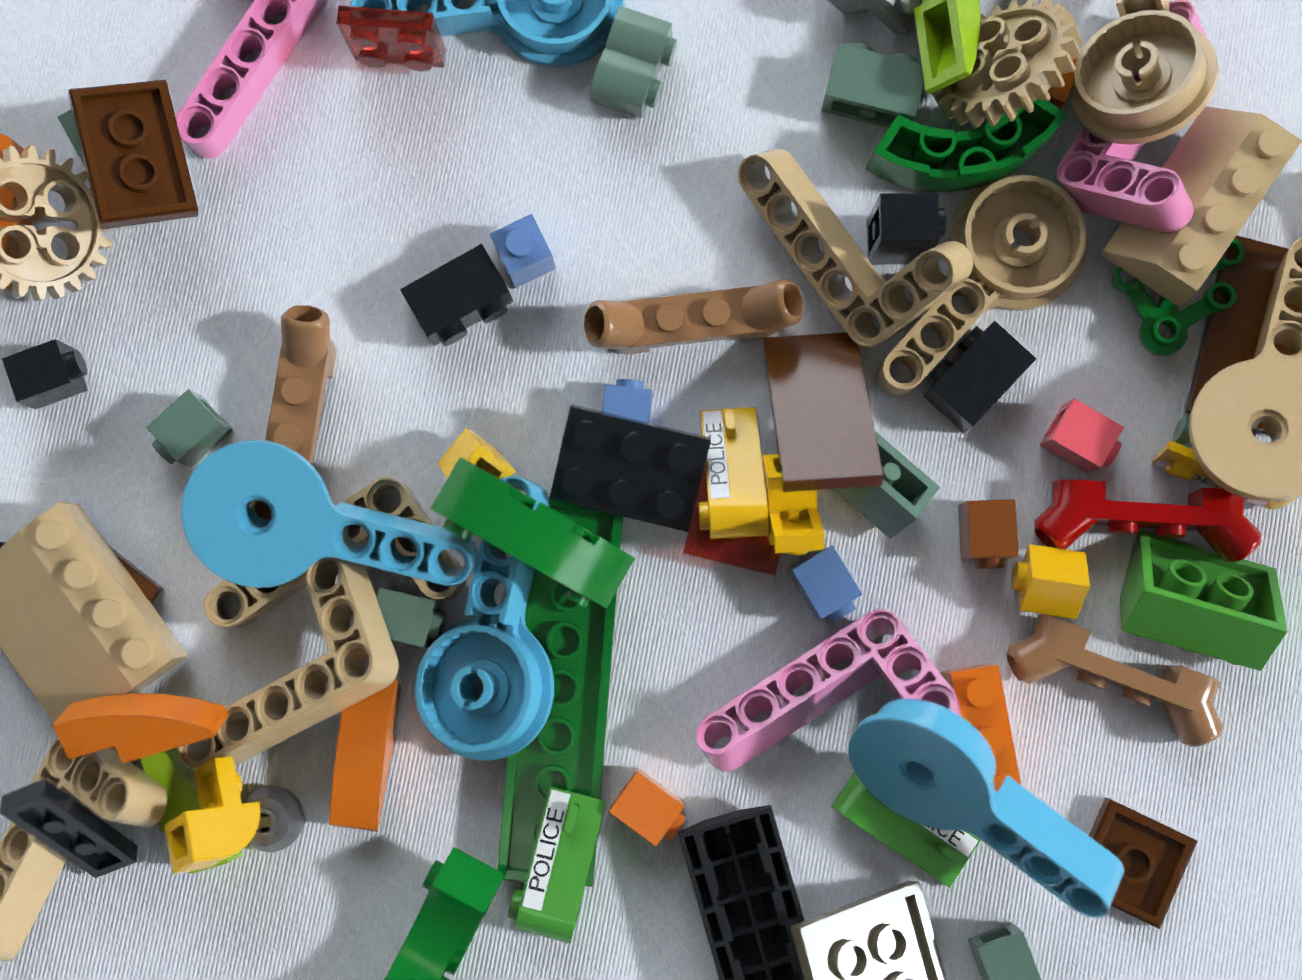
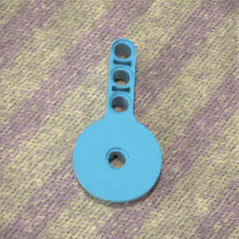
(537, 30)
(303, 522)
(499, 652)
(942, 776)

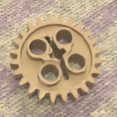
(1016, 62)
(37, 264)

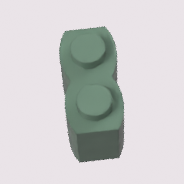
(632, 62)

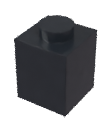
(46, 374)

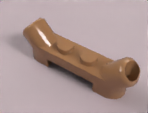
(693, 317)
(300, 384)
(1182, 691)

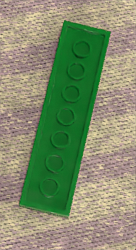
(572, 742)

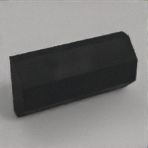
(745, 894)

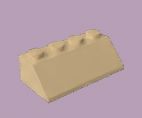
(1226, 169)

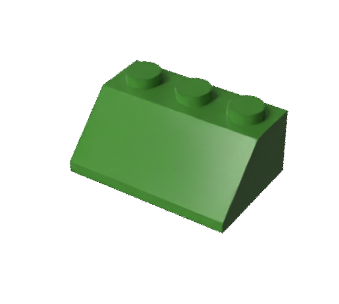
(1202, 602)

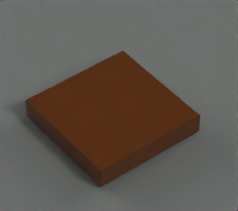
(1151, 858)

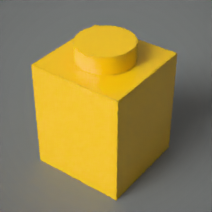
(478, 452)
(1051, 581)

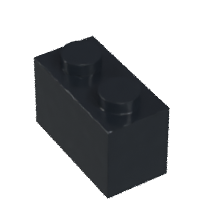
(904, 227)
(458, 296)
(979, 377)

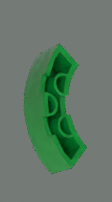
(964, 160)
(539, 537)
(448, 918)

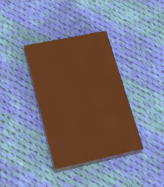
(133, 153)

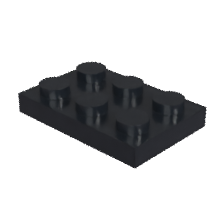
(629, 468)

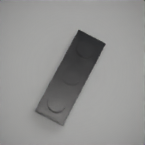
(68, 828)

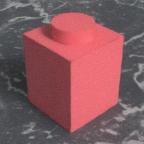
(1083, 437)

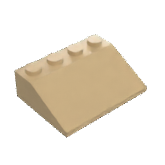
(76, 614)

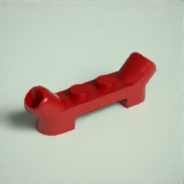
(1210, 512)

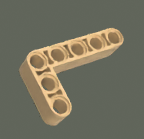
(843, 255)
(258, 601)
(305, 687)
(31, 868)

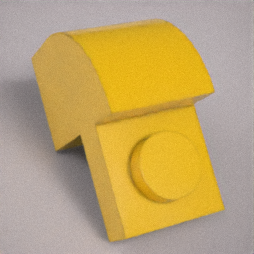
(791, 515)
(220, 826)

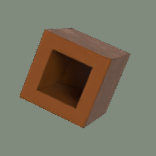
(988, 532)

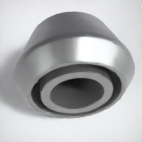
(284, 818)

